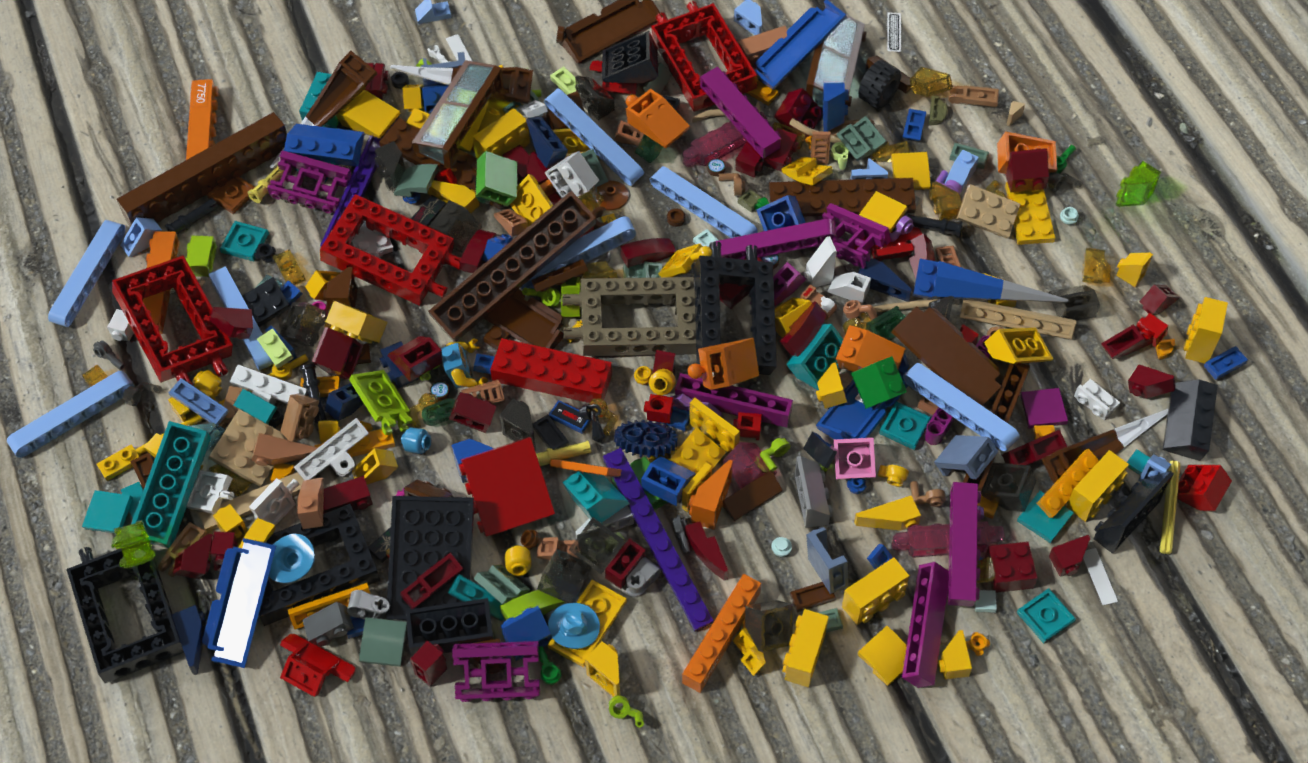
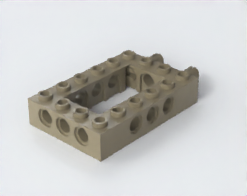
(633, 341)

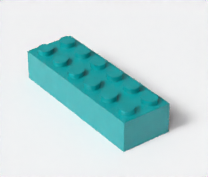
(171, 482)

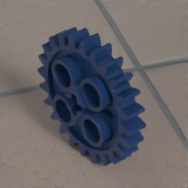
(646, 438)

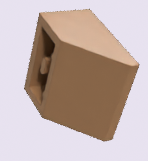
(299, 417)

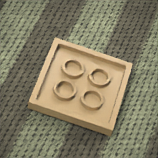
(237, 447)

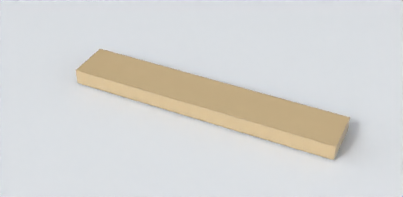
(1017, 318)
(242, 503)

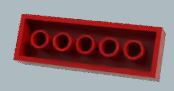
(551, 371)

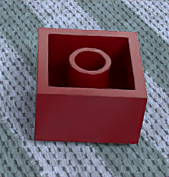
(1012, 567)

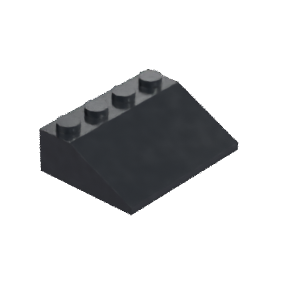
(631, 60)
(1132, 511)

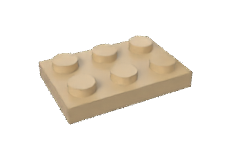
(988, 211)

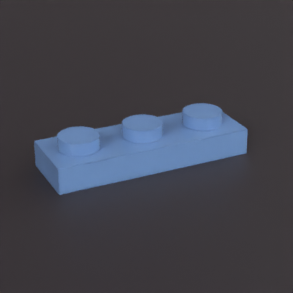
(198, 402)

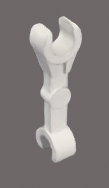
(437, 55)

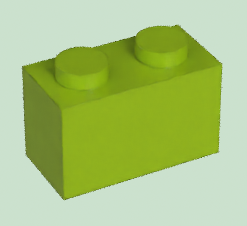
(201, 255)

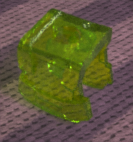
(134, 544)

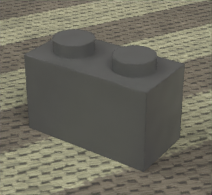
(328, 624)

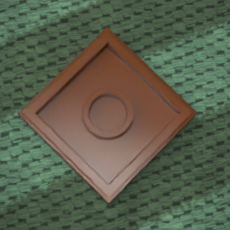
(232, 194)

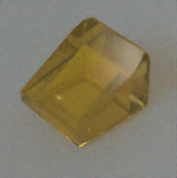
(94, 376)
(987, 570)

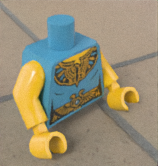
(457, 363)

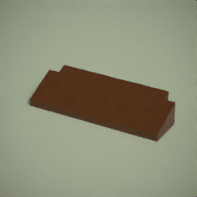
(613, 25)
(528, 321)
(948, 354)

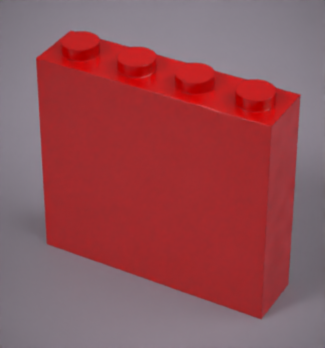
(506, 486)

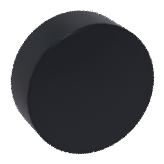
(399, 80)

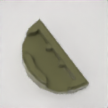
(938, 111)

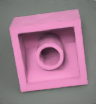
(854, 458)

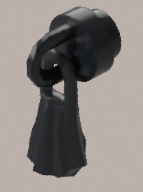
(587, 413)

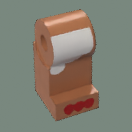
(826, 304)

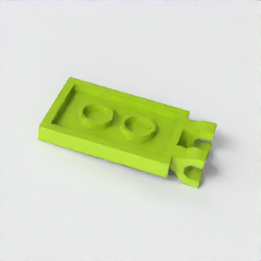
(382, 400)

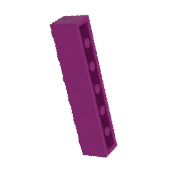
(740, 112)
(735, 399)
(963, 544)
(926, 625)

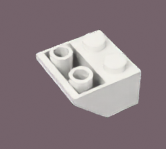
(572, 174)

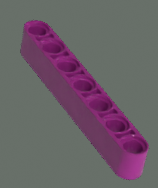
(780, 239)
(940, 425)

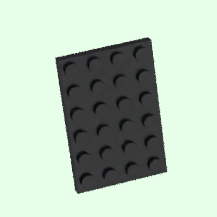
(420, 537)

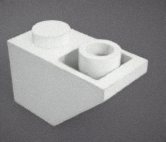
(850, 286)

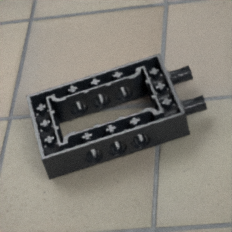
(715, 269)
(105, 570)
(337, 579)

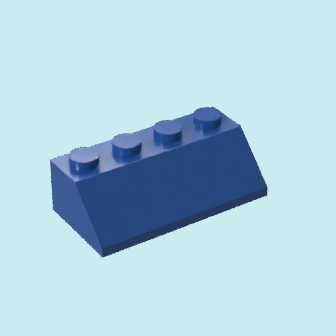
(325, 144)

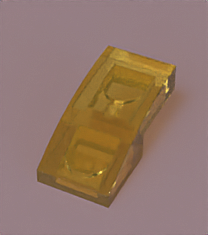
(885, 152)
(289, 268)

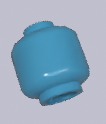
(416, 440)

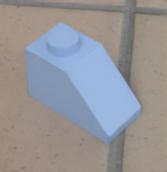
(749, 16)
(963, 168)
(139, 235)
(1154, 466)

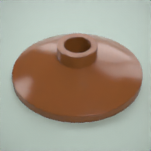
(614, 195)

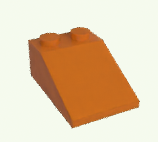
(1016, 142)
(864, 348)
(710, 495)

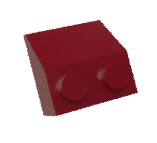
(1027, 170)

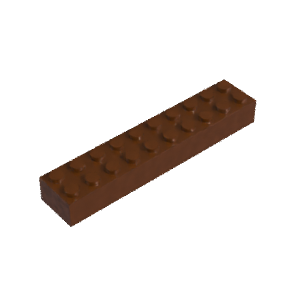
(204, 171)
(512, 266)

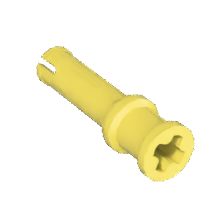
(261, 189)
(563, 453)

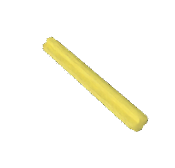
(1170, 510)

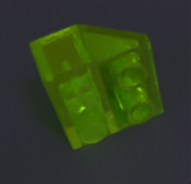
(1138, 186)

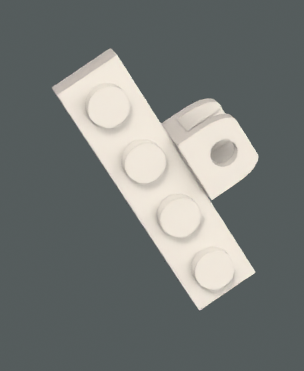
(265, 386)
(333, 452)

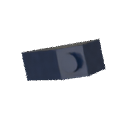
(546, 143)
(885, 280)
(343, 402)
(191, 631)

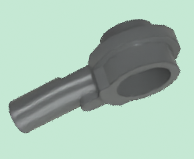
(104, 351)
(679, 525)

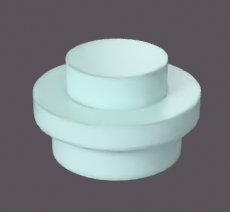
(1069, 215)
(781, 546)

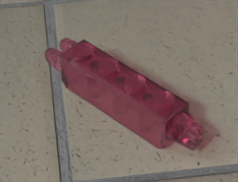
(714, 145)
(934, 539)

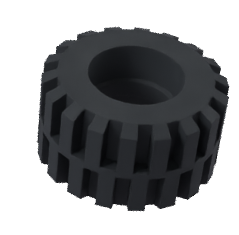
(879, 84)

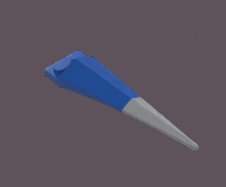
(942, 280)

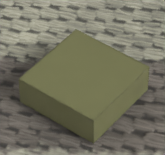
(749, 200)

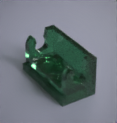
(648, 149)
(886, 323)

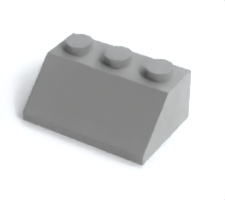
(812, 493)

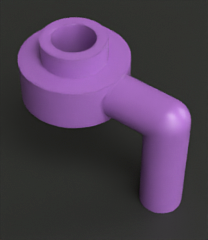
(950, 183)
(903, 227)

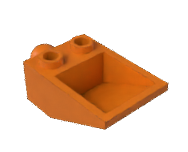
(655, 118)
(729, 362)

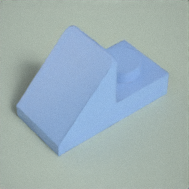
(430, 12)
(873, 171)

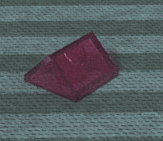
(747, 463)

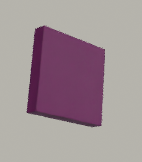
(1043, 407)

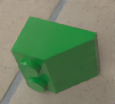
(879, 382)

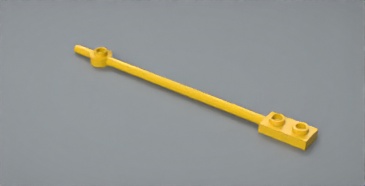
(120, 461)

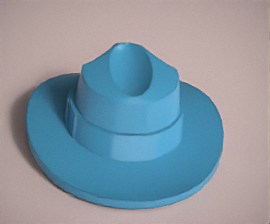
(292, 558)
(574, 625)

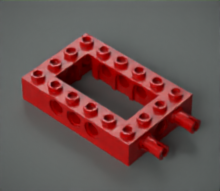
(695, 23)
(175, 274)
(407, 285)

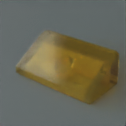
(238, 483)

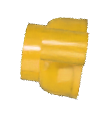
(895, 474)

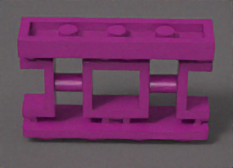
(313, 169)
(859, 228)
(492, 654)

